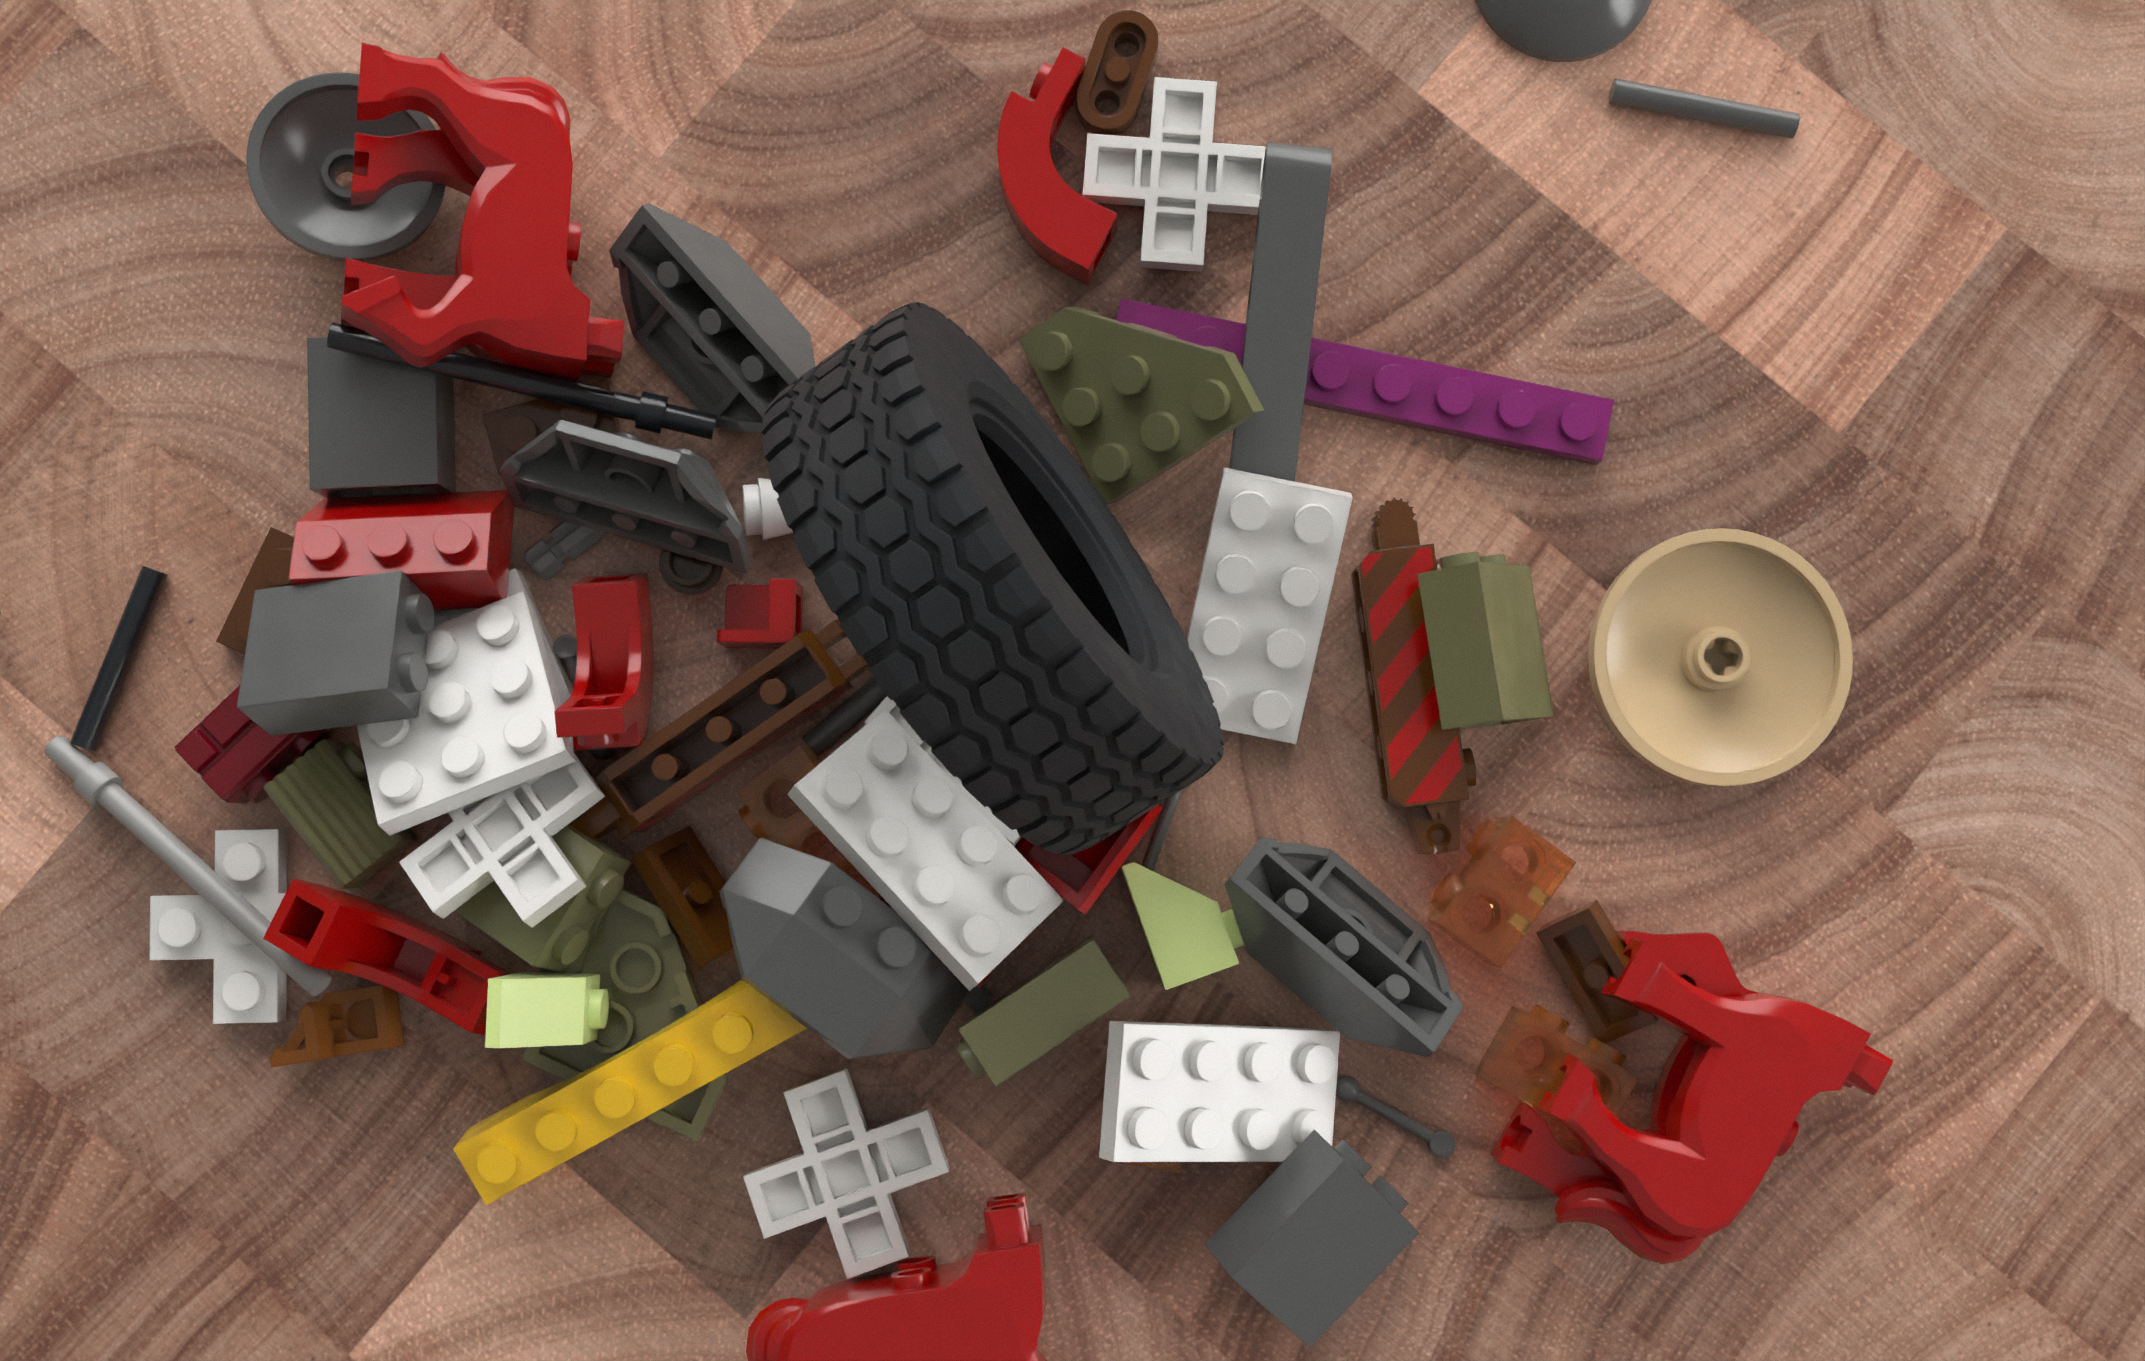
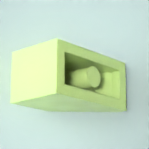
(1182, 927)
(544, 1009)

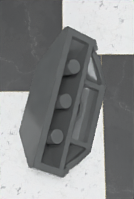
(708, 318)
(628, 492)
(1342, 946)
(835, 955)

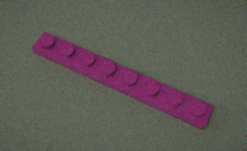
(1418, 390)

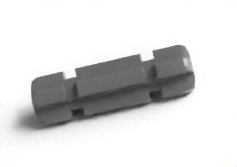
(566, 541)

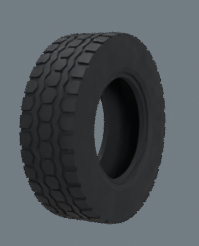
(988, 583)

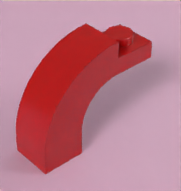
(1049, 214)
(613, 663)
(386, 947)

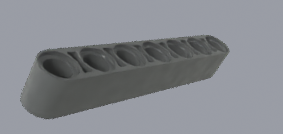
(1282, 305)

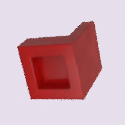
(762, 614)

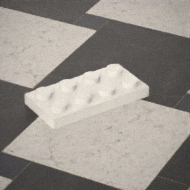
(1265, 598)
(926, 848)
(1215, 1091)

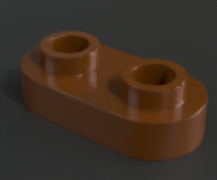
(1115, 76)

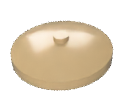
(1720, 658)

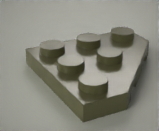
(1135, 395)
(647, 990)

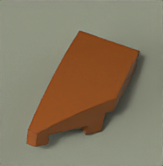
(344, 1025)

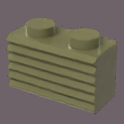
(334, 812)

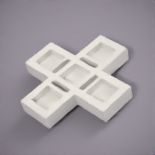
(1175, 174)
(507, 842)
(187, 927)
(846, 1173)

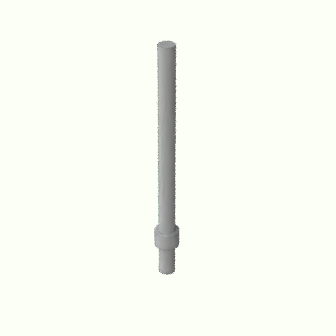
(104, 788)

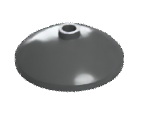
(1563, 27)
(302, 148)

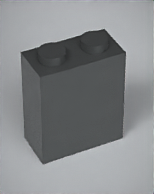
(377, 426)
(336, 653)
(1313, 1236)

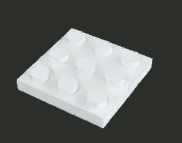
(479, 720)

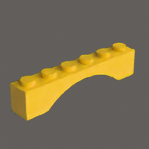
(620, 1091)

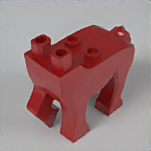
(516, 247)
(1717, 1109)
(958, 1311)

